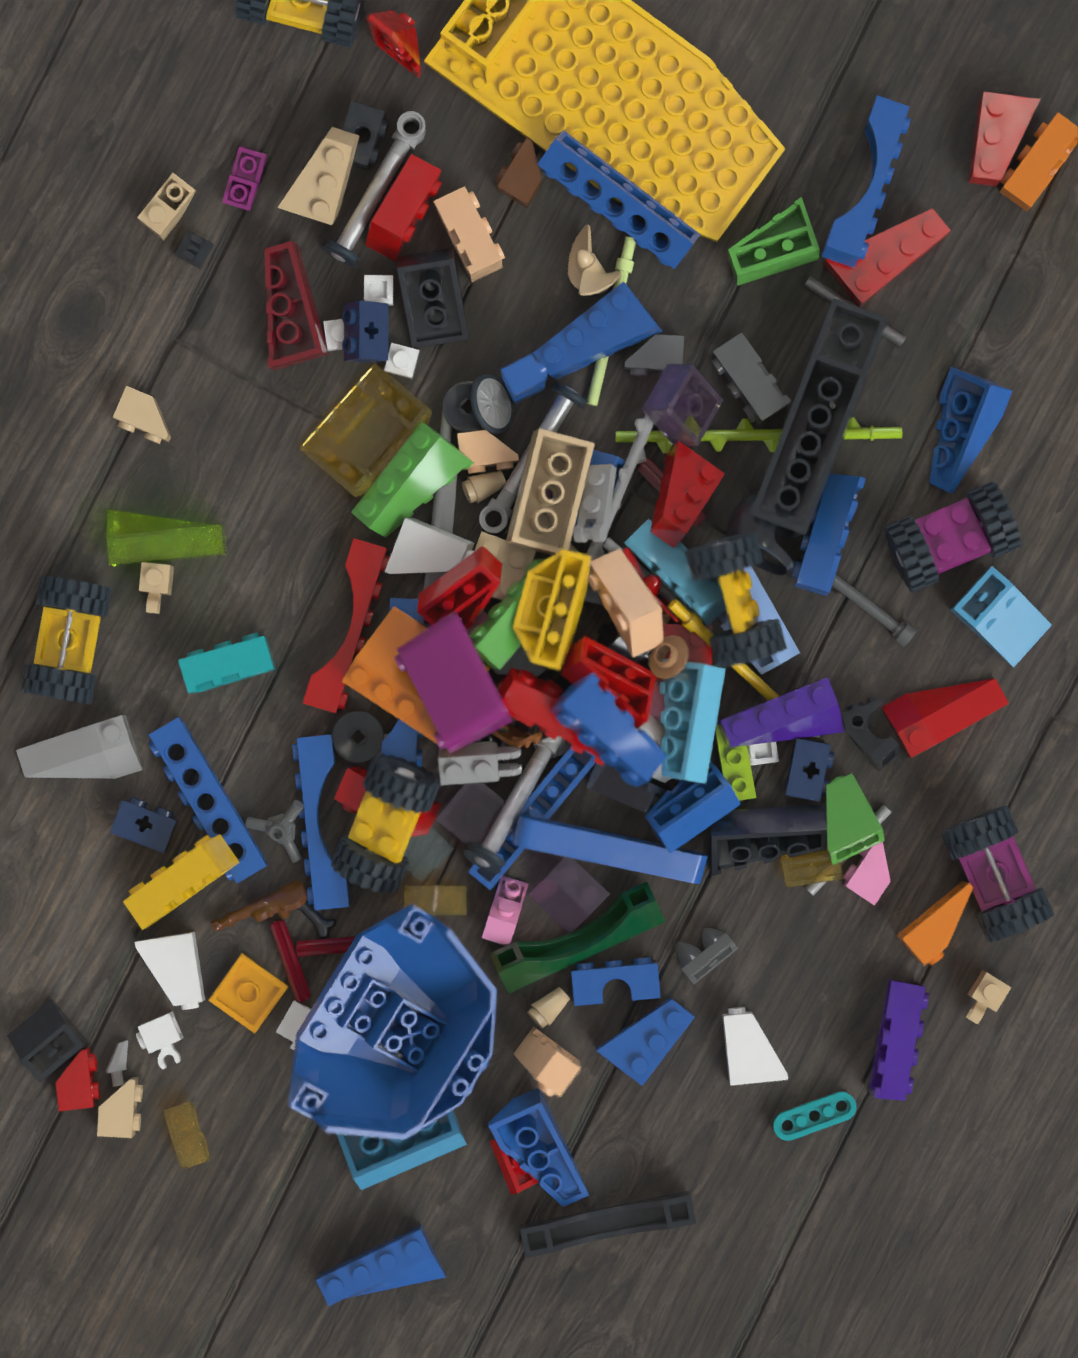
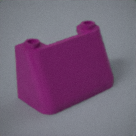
(453, 684)

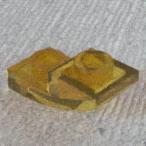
(437, 899)
(186, 1135)

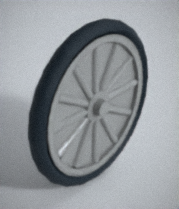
(491, 404)

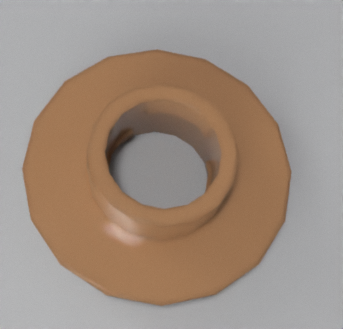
(676, 661)

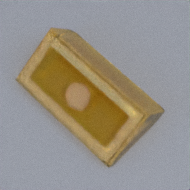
(810, 869)

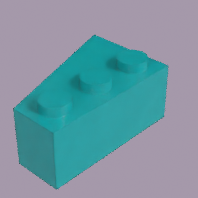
(226, 663)

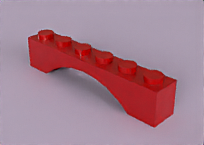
(364, 569)

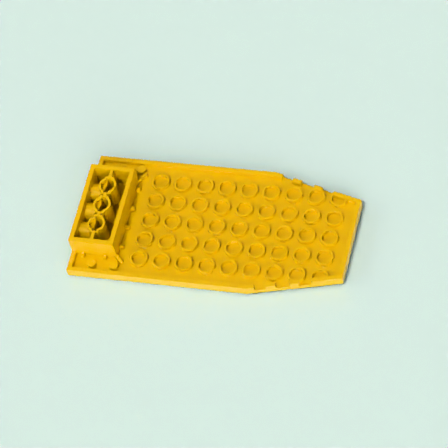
(618, 89)

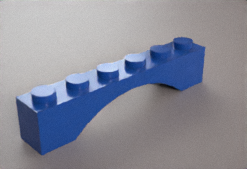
(882, 132)
(403, 738)
(316, 761)

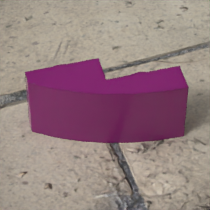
(245, 178)

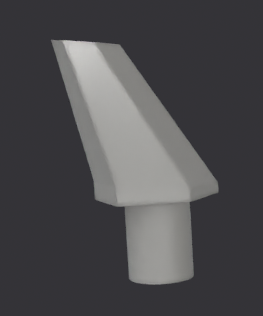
(118, 1063)

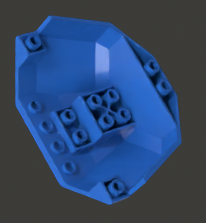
(394, 1031)

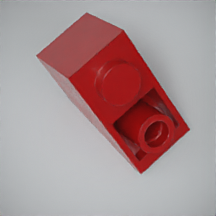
(77, 1085)

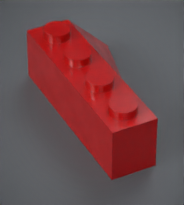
(531, 703)

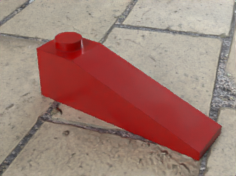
(397, 38)
(936, 714)

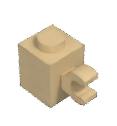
(155, 580)
(988, 993)

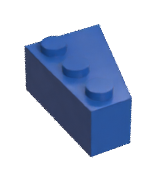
(691, 809)
(647, 1041)

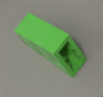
(850, 820)

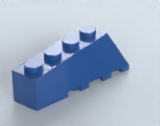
(827, 534)
(608, 730)
(391, 1265)

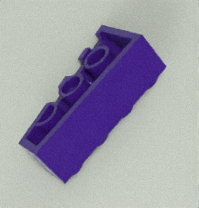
(794, 715)
(897, 1040)

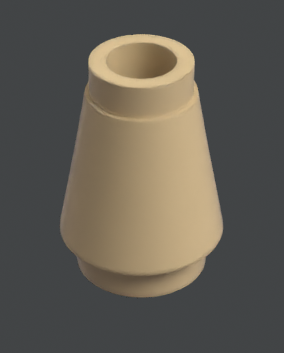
(482, 486)
(548, 1007)

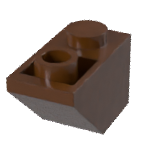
(522, 177)

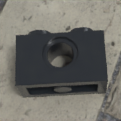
(369, 119)

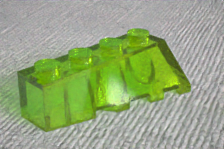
(151, 539)

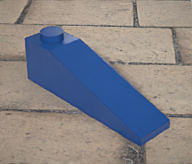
(968, 418)
(534, 1140)

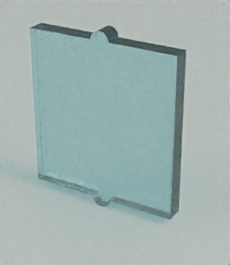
(426, 853)

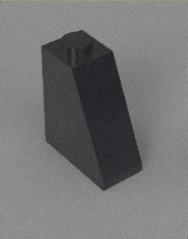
(608, 782)

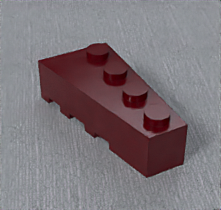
(293, 321)

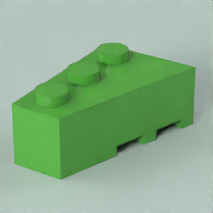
(775, 247)

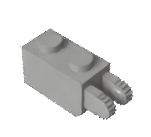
(477, 763)

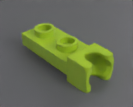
(736, 767)

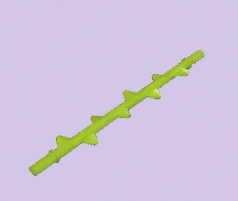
(770, 436)

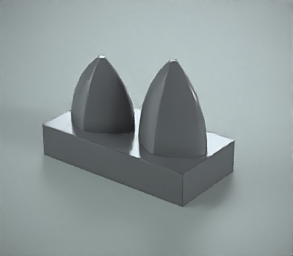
(698, 963)

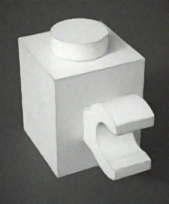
(161, 1034)

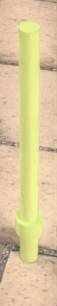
(624, 265)

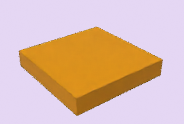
(248, 993)

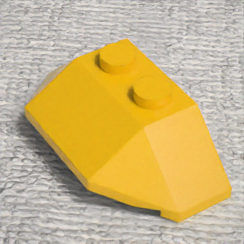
(552, 607)

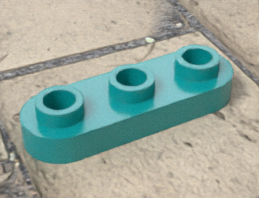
(827, 1116)

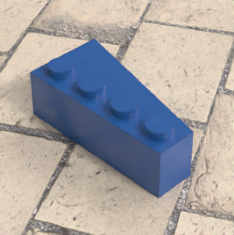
(599, 332)

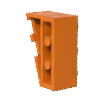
(1040, 161)

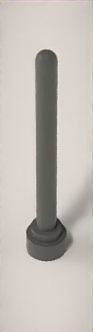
(902, 632)

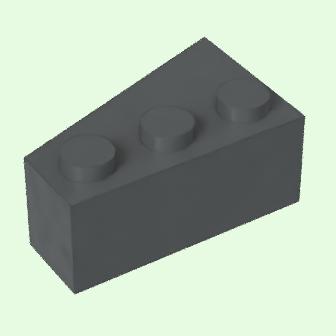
(749, 380)

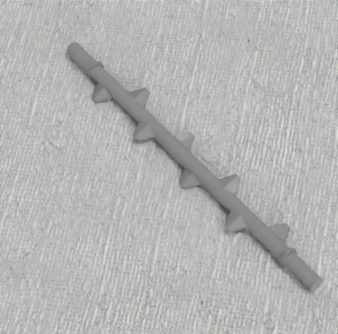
(635, 456)

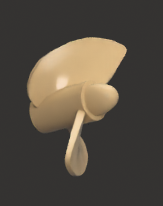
(585, 269)

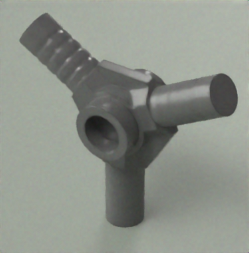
(281, 828)

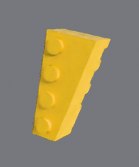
(180, 881)

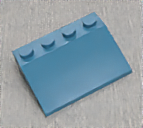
(381, 1158)

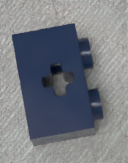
(365, 332)
(802, 754)
(128, 826)

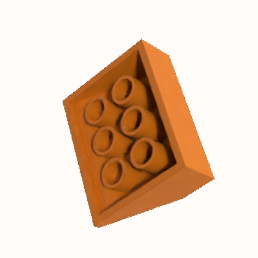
(380, 678)

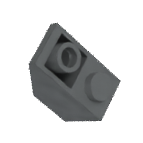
(656, 355)

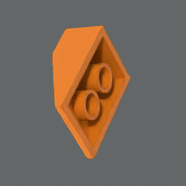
(934, 928)

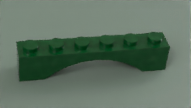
(531, 961)

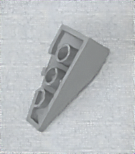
(89, 752)

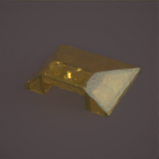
(365, 430)

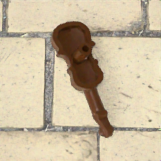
(281, 902)

